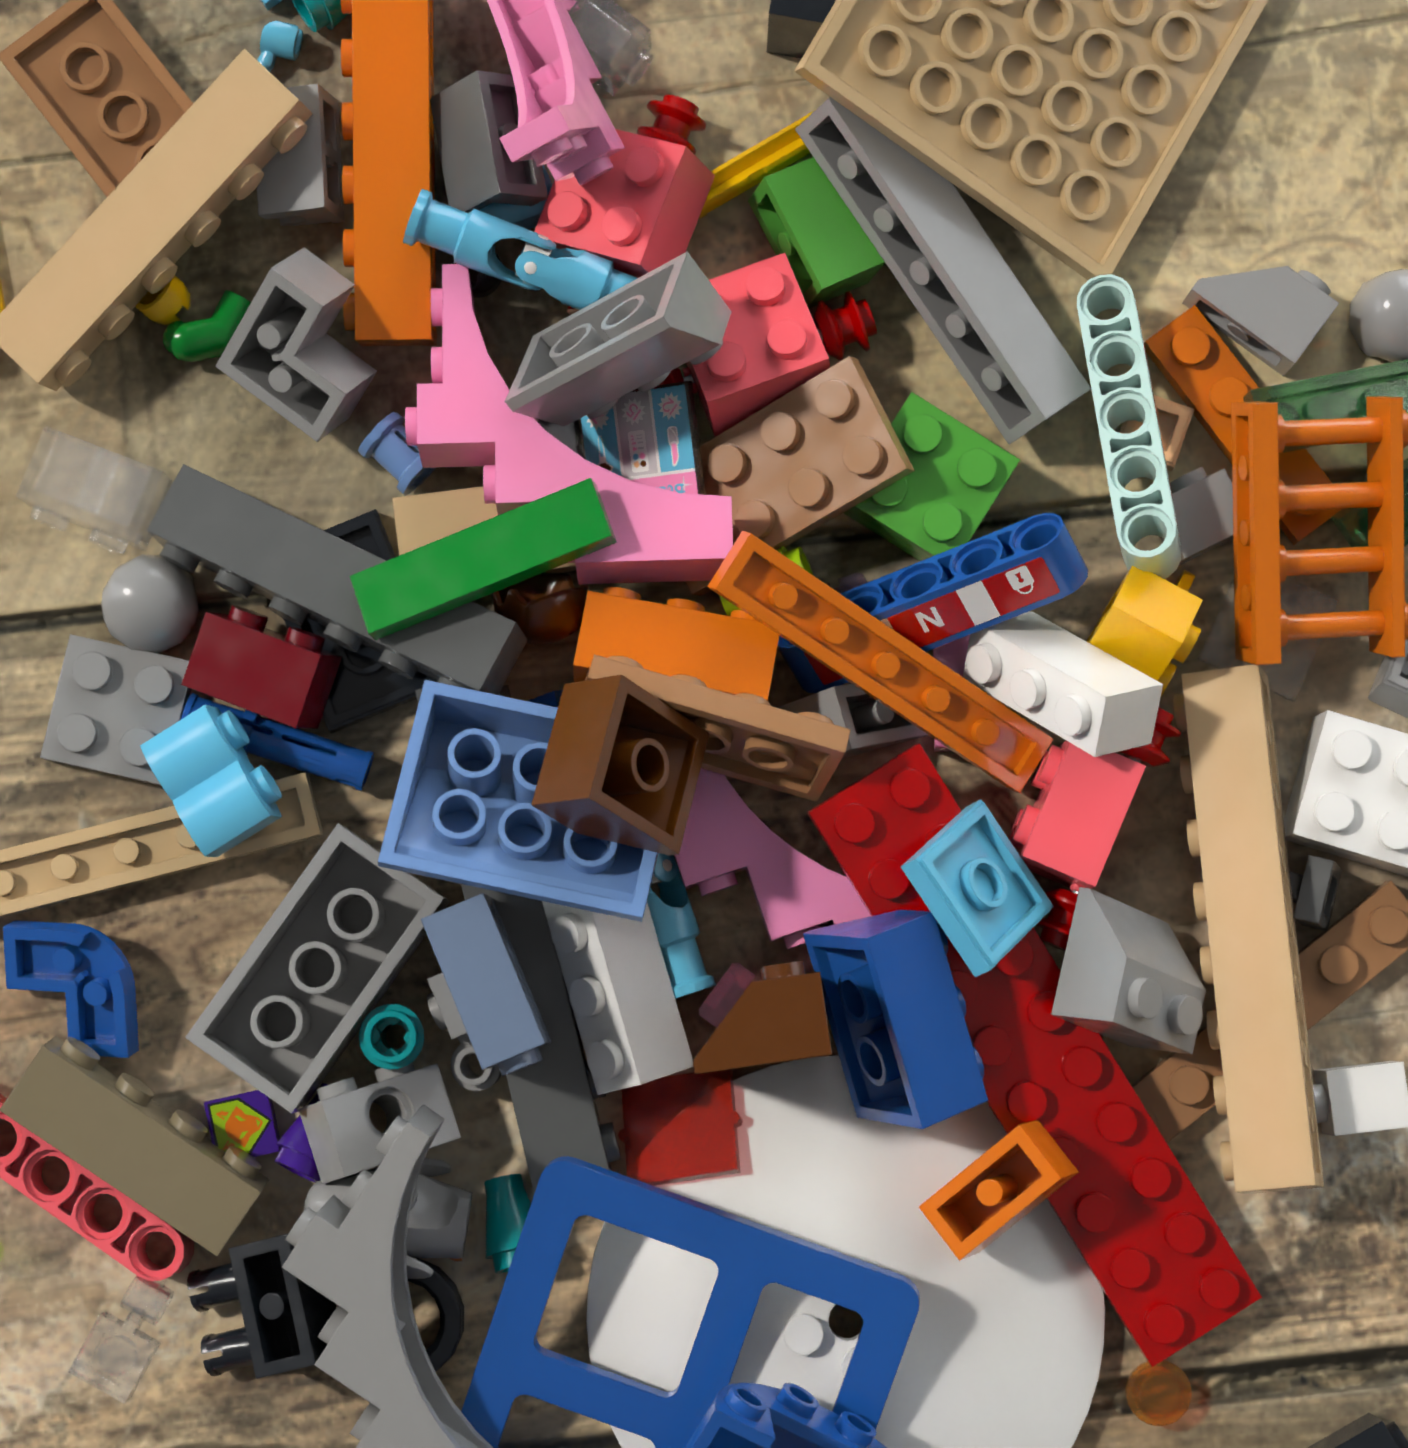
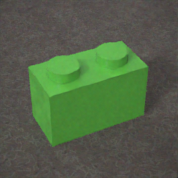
(815, 230)

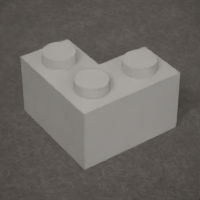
(285, 348)

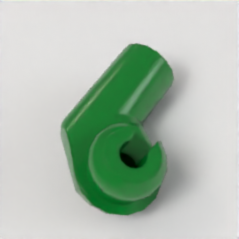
(209, 336)

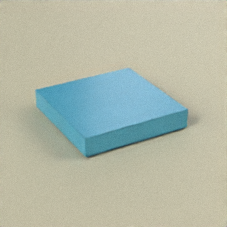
(977, 887)

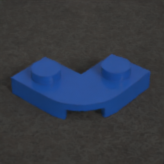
(88, 970)

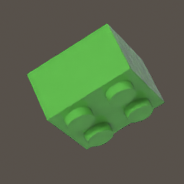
(948, 492)

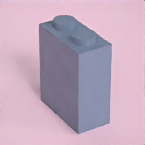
(487, 984)

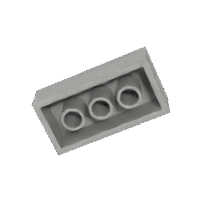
(316, 970)

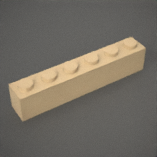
(151, 222)

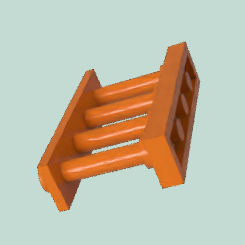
(1263, 499)

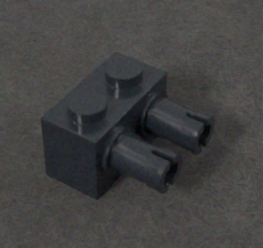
(277, 1310)

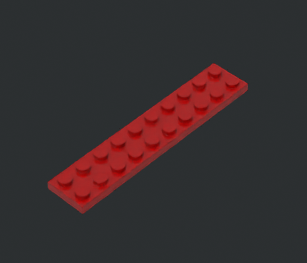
(1131, 1200)

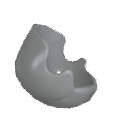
(1381, 316)
(150, 604)

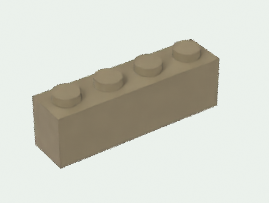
(135, 1143)

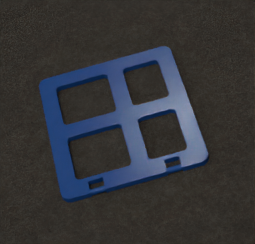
(746, 1260)

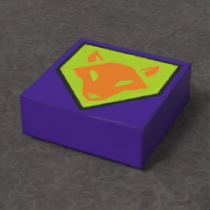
(243, 1122)

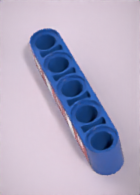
(962, 590)

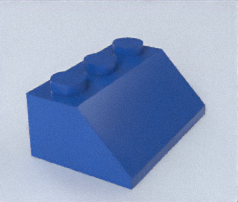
(897, 1018)

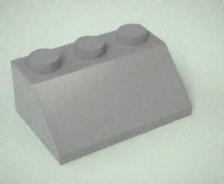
(620, 344)

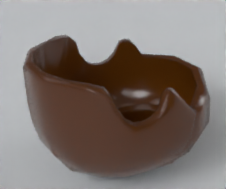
(543, 607)

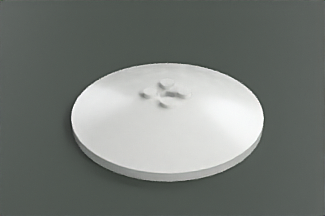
(999, 1339)

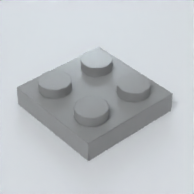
(111, 705)

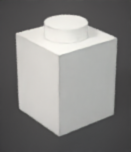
(1361, 1098)

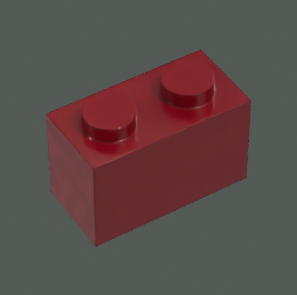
(262, 669)

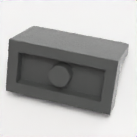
(474, 163)

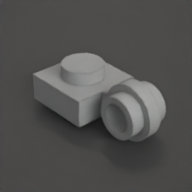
(447, 1016)

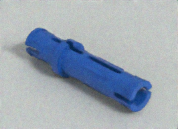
(297, 747)

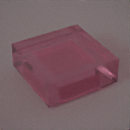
(725, 994)

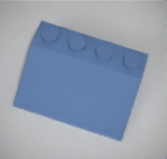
(470, 816)

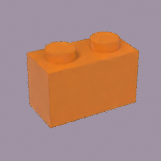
(998, 1189)

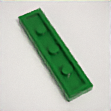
(483, 559)

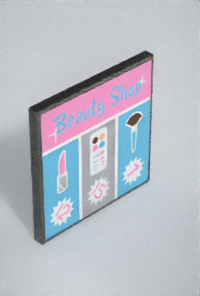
(649, 438)

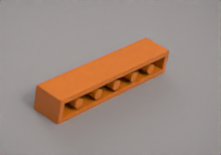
(391, 165)

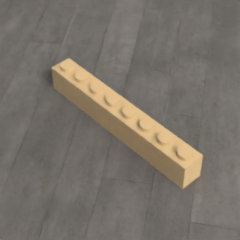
(1250, 931)

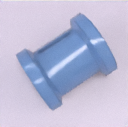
(389, 448)

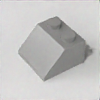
(1128, 977)

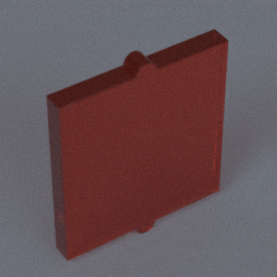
(681, 1128)

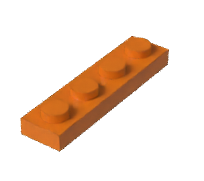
(1208, 381)

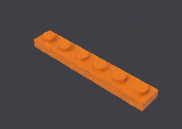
(879, 661)

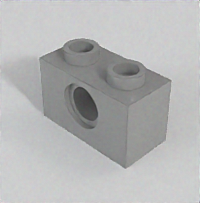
(340, 1123)

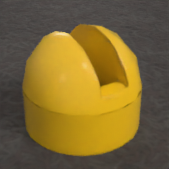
(166, 303)

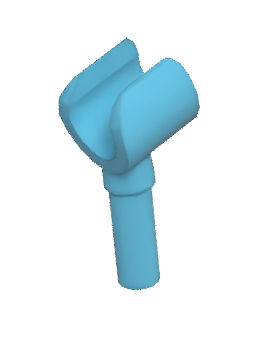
(279, 40)

